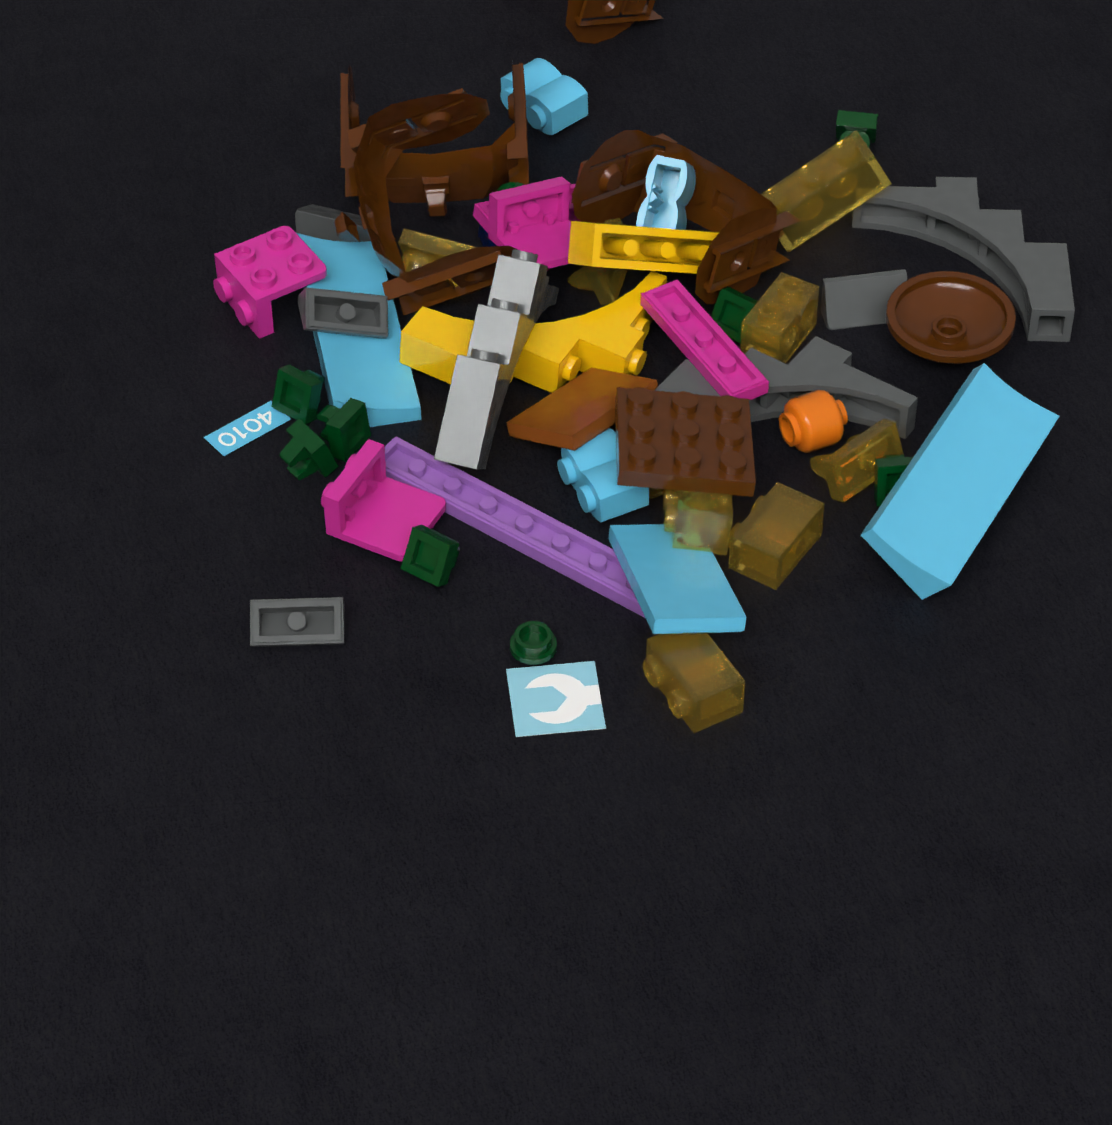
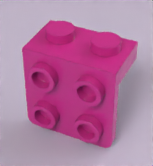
(533, 220)
(262, 271)
(376, 509)

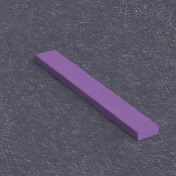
(513, 522)

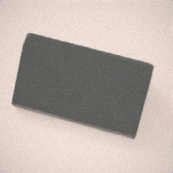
(319, 223)
(858, 298)
(344, 312)
(297, 622)

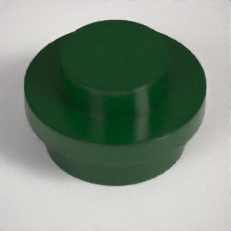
(533, 643)

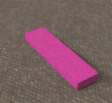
(703, 342)

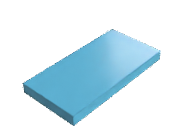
(675, 586)

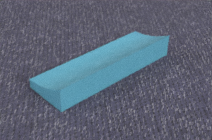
(363, 365)
(957, 482)

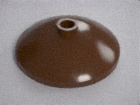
(950, 317)

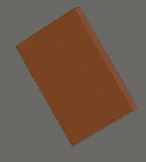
(575, 410)

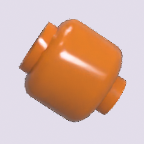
(813, 421)

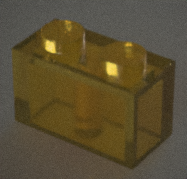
(775, 535)
(694, 678)

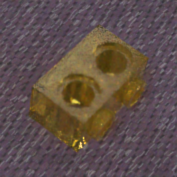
(781, 318)
(698, 520)

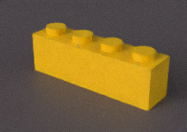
(637, 247)

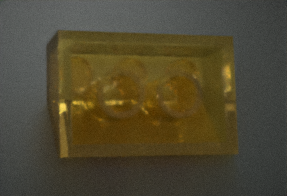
(827, 188)

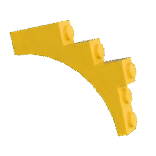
(554, 351)

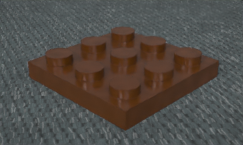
(684, 442)

